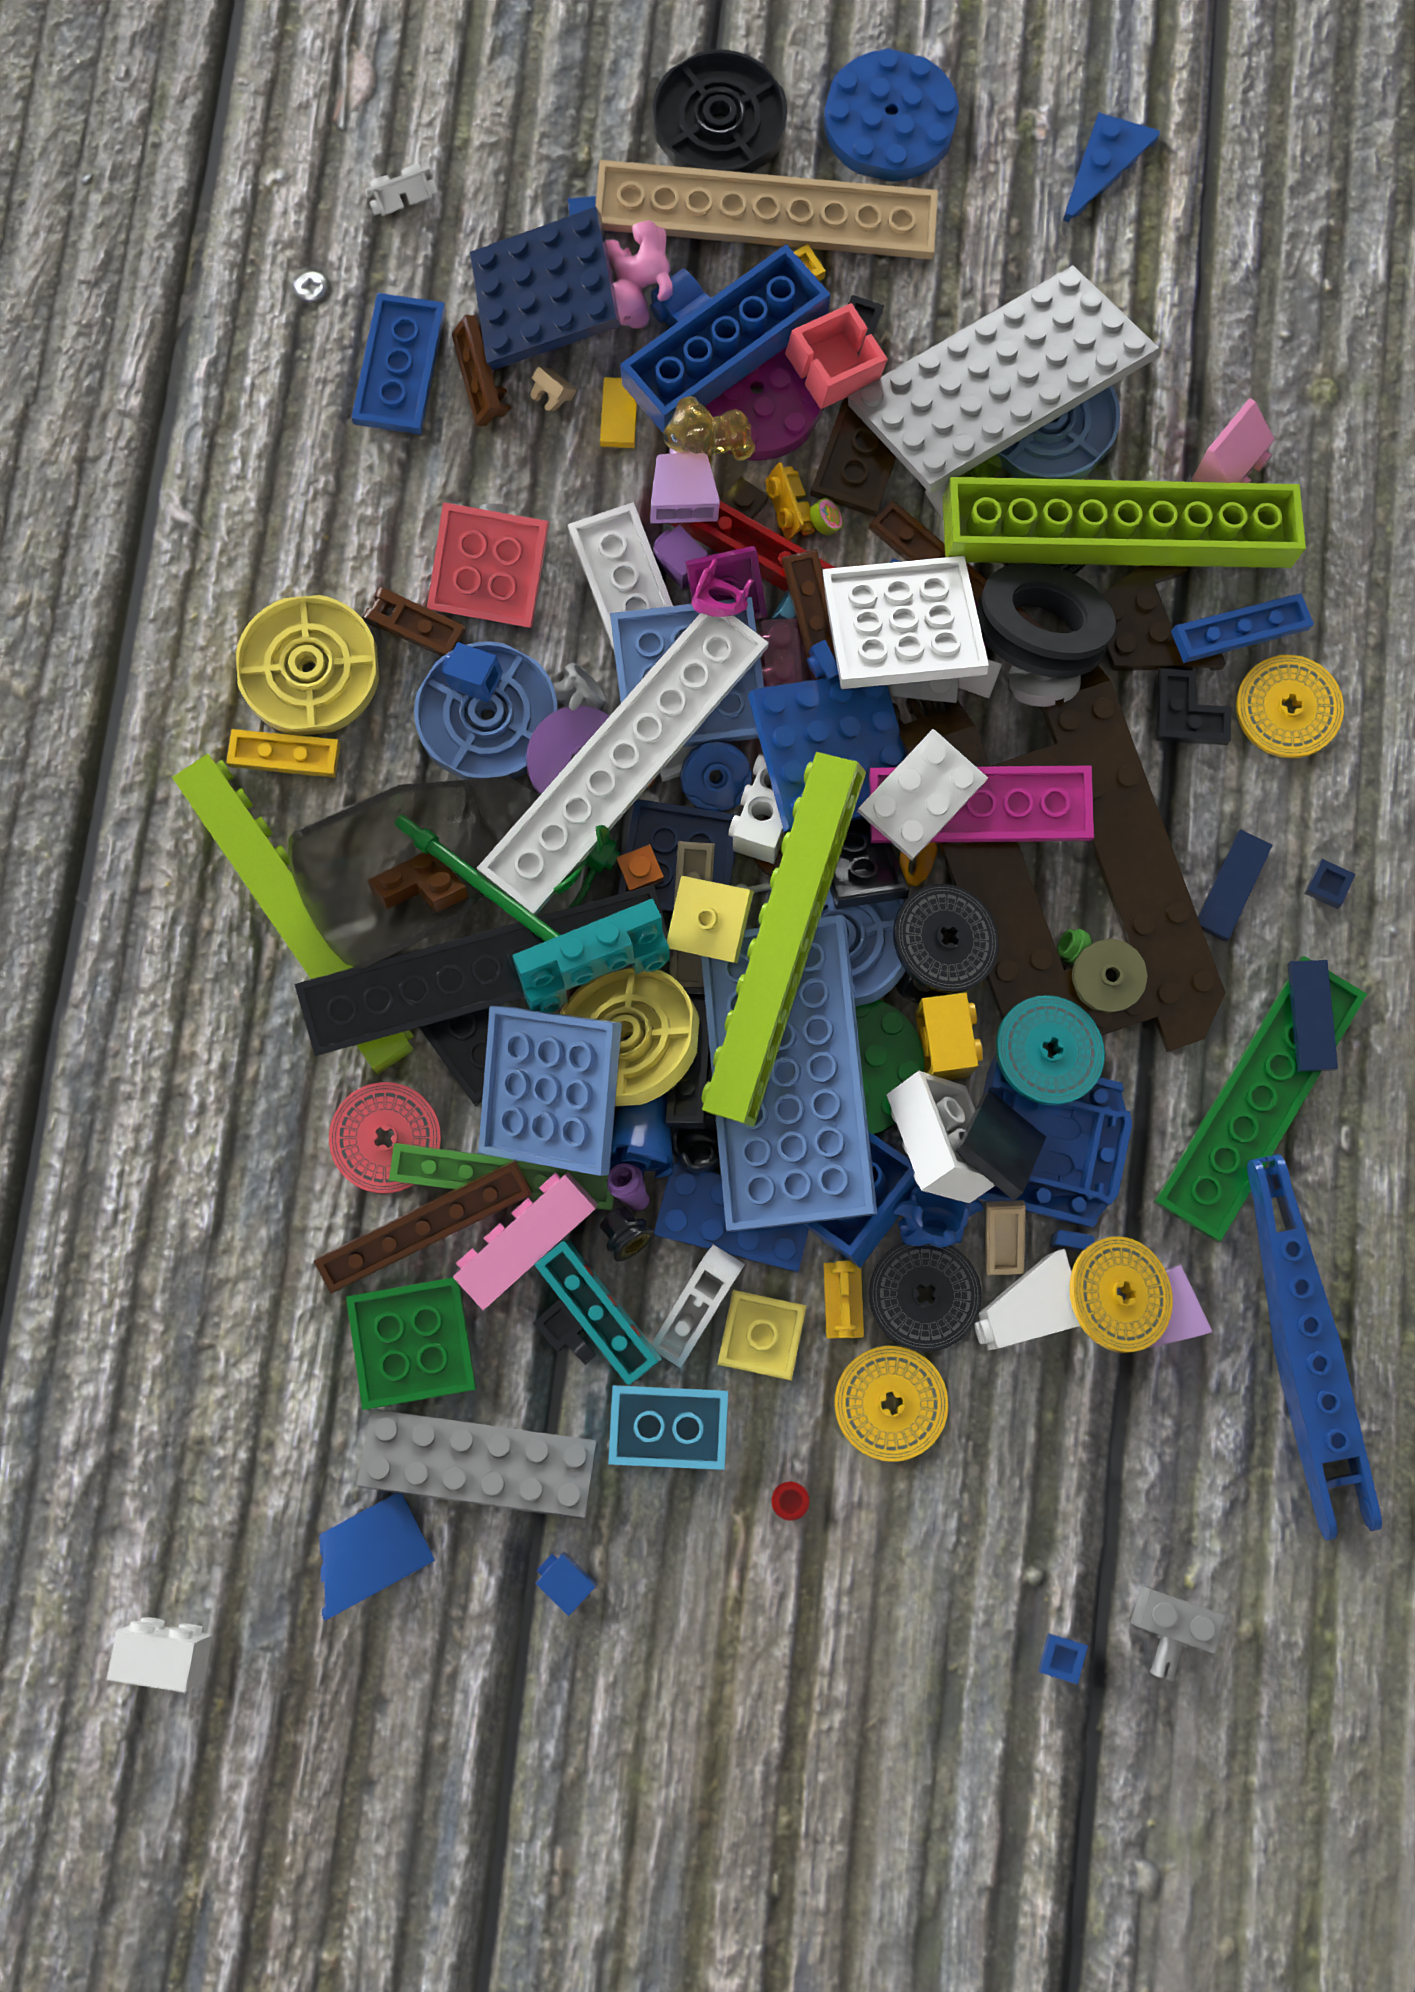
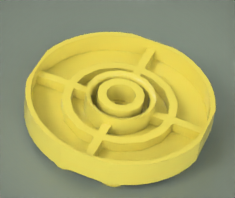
(301, 632)
(660, 1024)

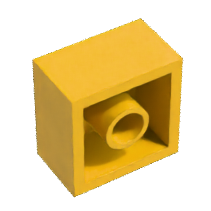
(948, 1036)

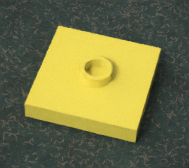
(709, 919)
(762, 1335)

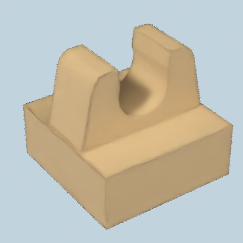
(555, 385)

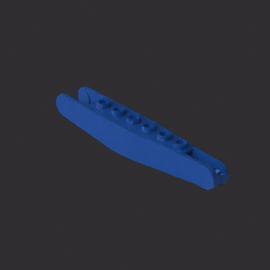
(1309, 1351)

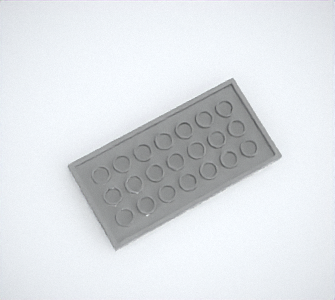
(1002, 378)

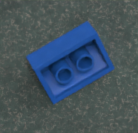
(859, 1236)

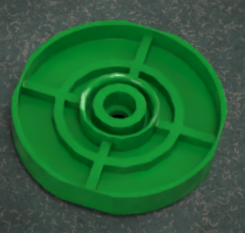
(888, 1057)

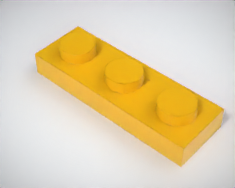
(283, 753)

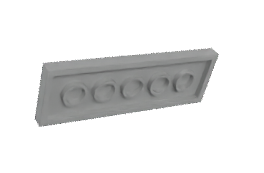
(477, 1464)

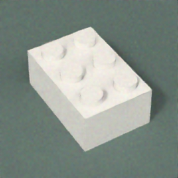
(932, 1121)

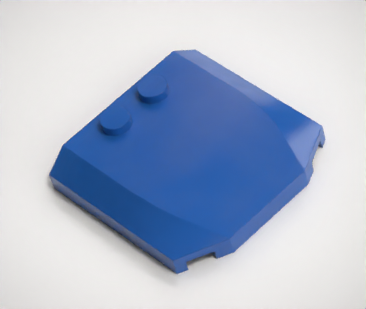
(1081, 1155)

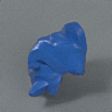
(933, 1218)

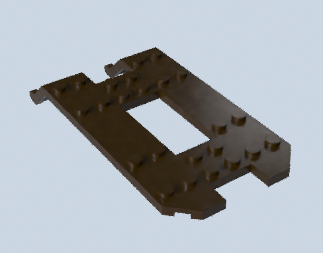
(1132, 857)

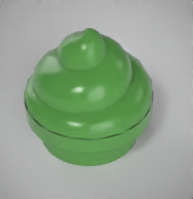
(1072, 944)

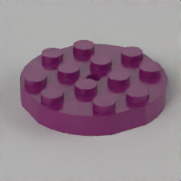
(779, 415)

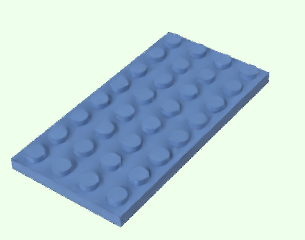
(811, 1133)

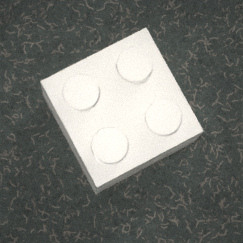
(160, 1655)

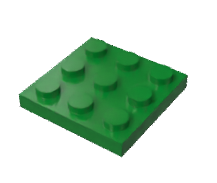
(410, 1343)

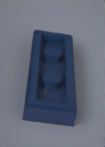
(1233, 884)
(1312, 1016)

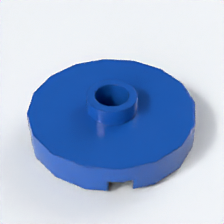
(728, 789)

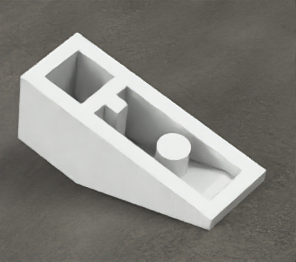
(697, 1305)

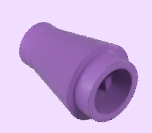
(627, 1185)

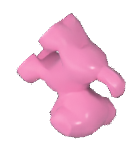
(638, 272)

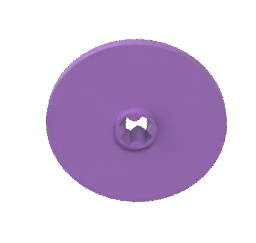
(557, 740)

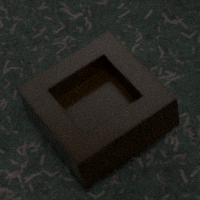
(745, 498)

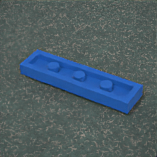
(1242, 627)

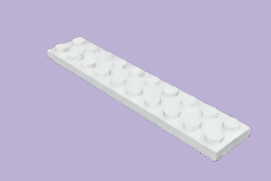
(622, 758)

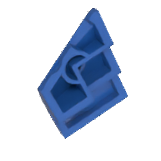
(370, 1553)

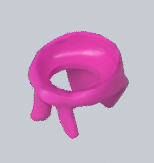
(710, 585)

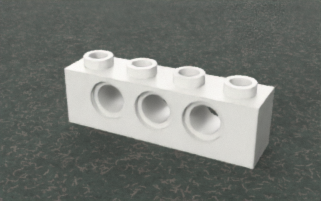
(753, 836)

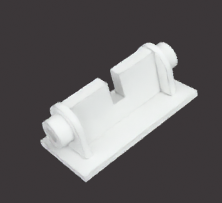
(388, 191)

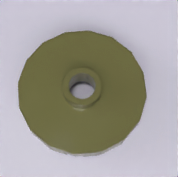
(1092, 984)

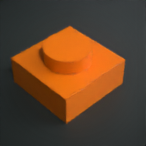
(640, 868)

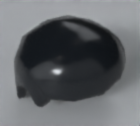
(697, 1148)

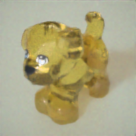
(697, 432)

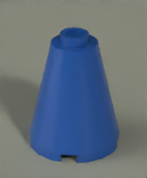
(643, 1137)

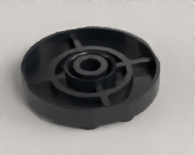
(726, 86)

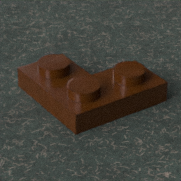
(420, 876)

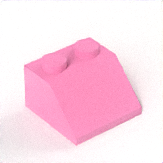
(1237, 449)

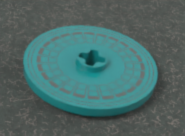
(1026, 1062)

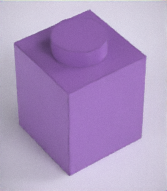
(672, 551)

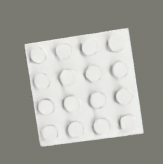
(904, 622)

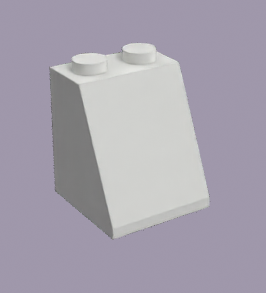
(1030, 1306)

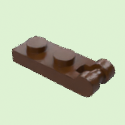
(414, 622)

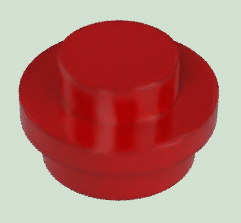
(790, 1500)

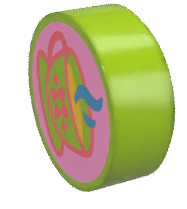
(826, 517)

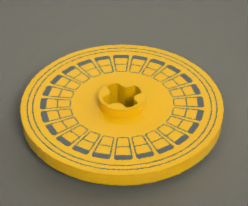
(1311, 691)
(1102, 1313)
(875, 1429)

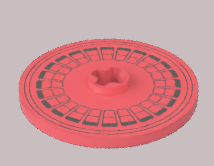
(356, 1127)

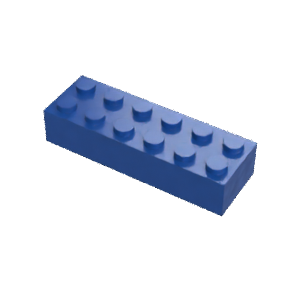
(725, 337)

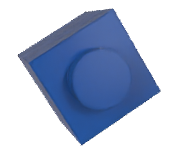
(472, 671)
(564, 1582)

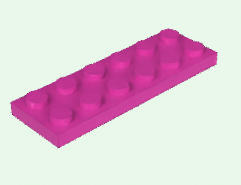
(1018, 806)

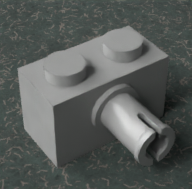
(1177, 1626)

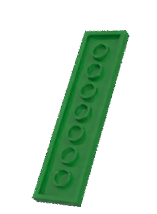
(1248, 1117)

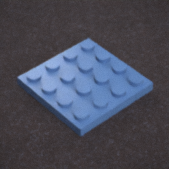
(647, 634)
(550, 1089)

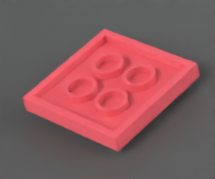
(488, 565)

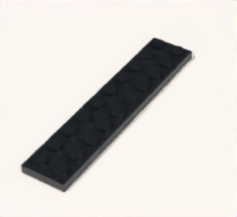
(436, 980)

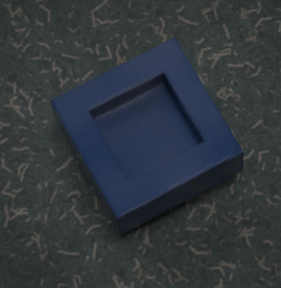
(1329, 883)

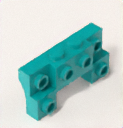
(590, 952)

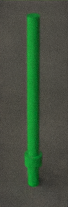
(429, 843)

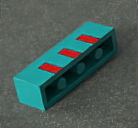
(598, 1312)

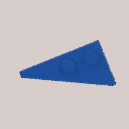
(1110, 150)

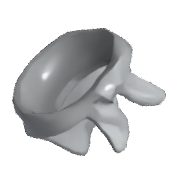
(579, 689)

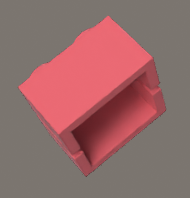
(829, 358)

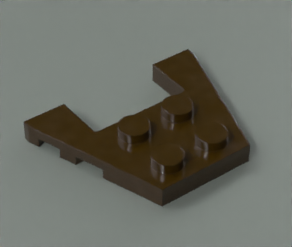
(1143, 627)

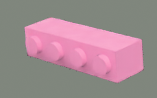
(524, 1240)

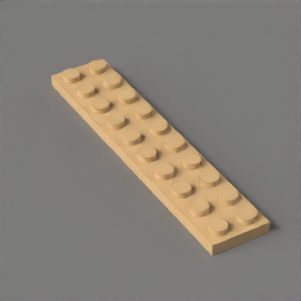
(768, 209)

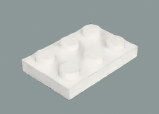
(922, 794)

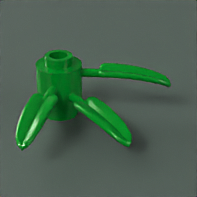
(601, 857)

